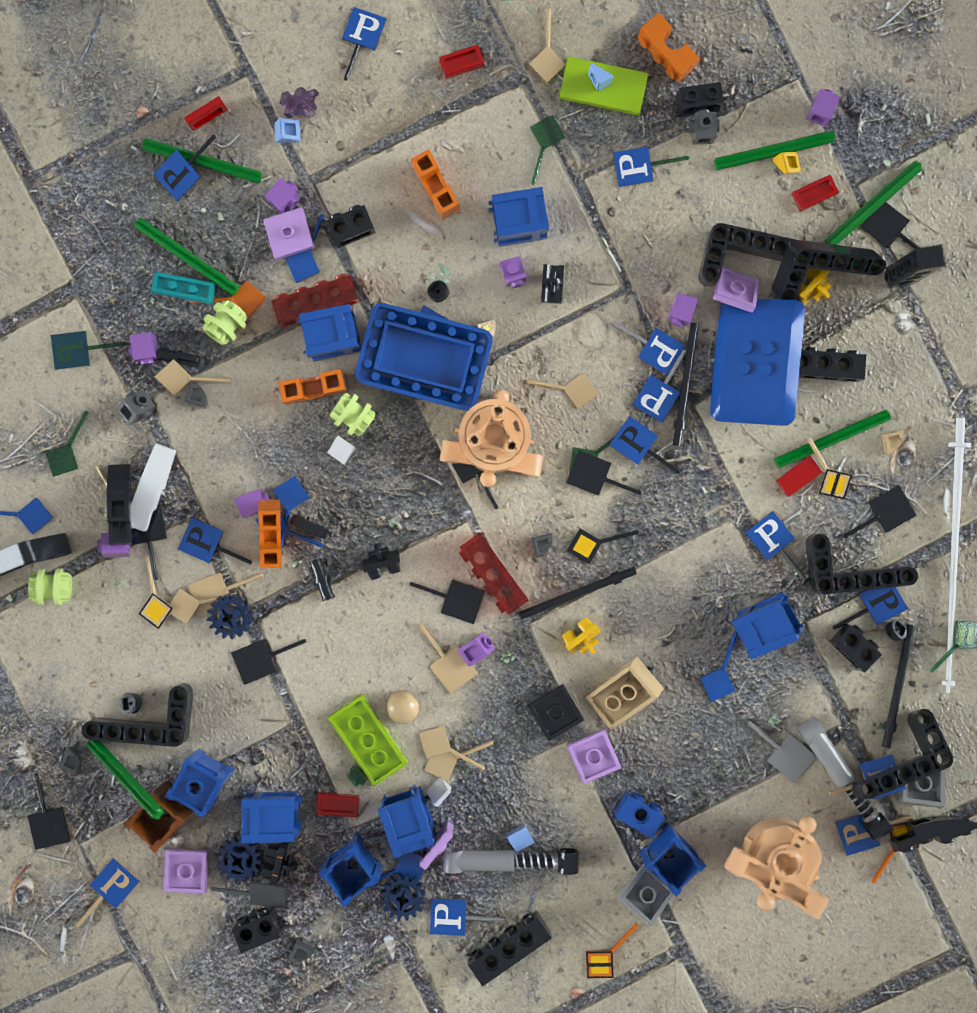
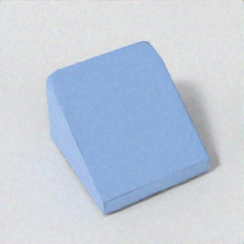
(599, 77)
(287, 130)
(520, 838)

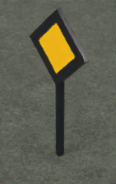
(585, 545)

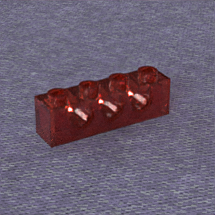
(283, 301)
(516, 597)

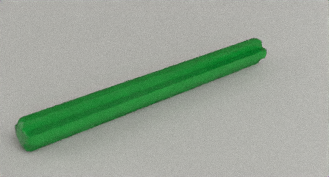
(774, 149)
(204, 161)
(874, 203)
(186, 256)
(833, 438)
(126, 779)

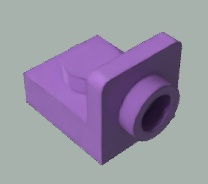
(513, 272)
(476, 649)

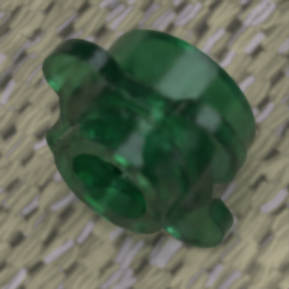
(356, 776)

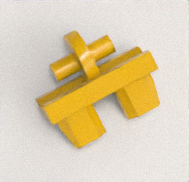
(817, 286)
(589, 632)

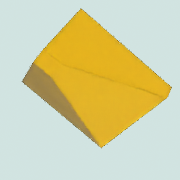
(787, 162)

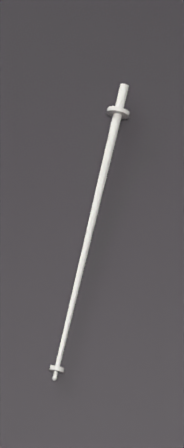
(959, 446)

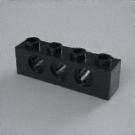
(915, 266)
(854, 365)
(487, 970)

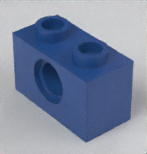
(646, 824)

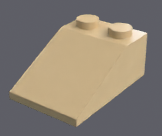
(624, 693)

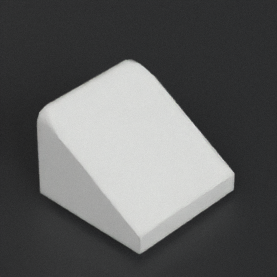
(341, 450)
(439, 791)

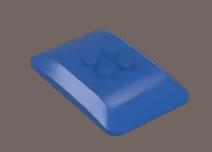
(423, 356)
(758, 363)

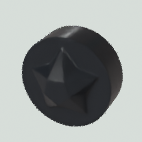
(438, 291)
(896, 629)
(130, 703)

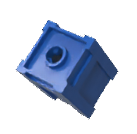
(519, 216)
(330, 332)
(767, 625)
(210, 776)
(270, 817)
(407, 821)
(673, 870)
(349, 881)

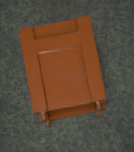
(159, 831)

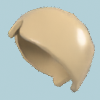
(402, 707)

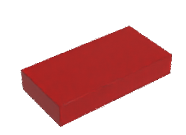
(461, 61)
(205, 113)
(815, 193)
(798, 476)
(337, 804)

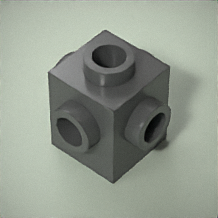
(704, 127)
(136, 407)

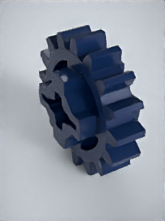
(234, 623)
(244, 866)
(411, 898)

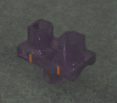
(300, 103)

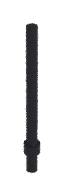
(679, 423)
(614, 578)
(890, 725)

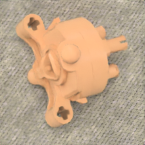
(494, 440)
(782, 863)

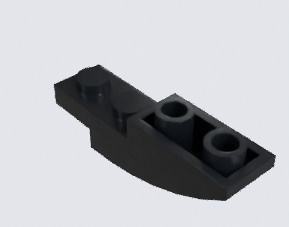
(119, 504)
(940, 828)

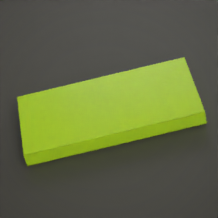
(622, 95)
(367, 740)

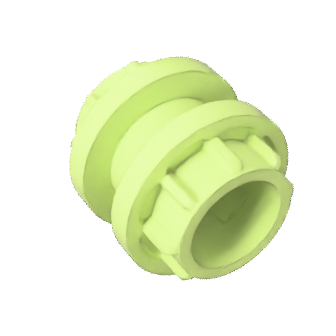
(224, 322)
(352, 414)
(50, 586)

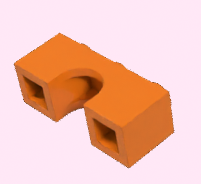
(676, 62)
(434, 184)
(317, 387)
(269, 533)

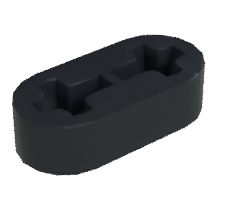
(309, 526)

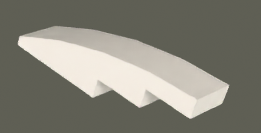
(151, 485)

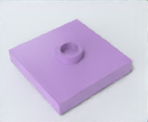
(289, 233)
(737, 290)
(593, 756)
(441, 840)
(186, 870)

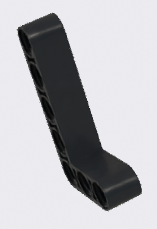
(748, 247)
(806, 254)
(33, 552)
(852, 577)
(146, 728)
(911, 766)

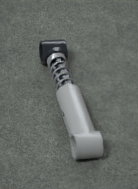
(815, 736)
(459, 860)

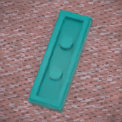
(183, 288)

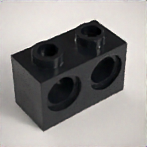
(699, 97)
(352, 232)
(852, 651)
(260, 933)

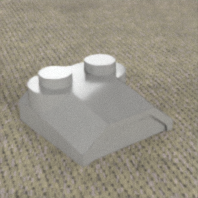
(926, 791)
(645, 895)

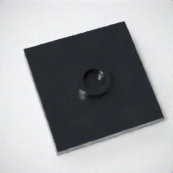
(555, 712)

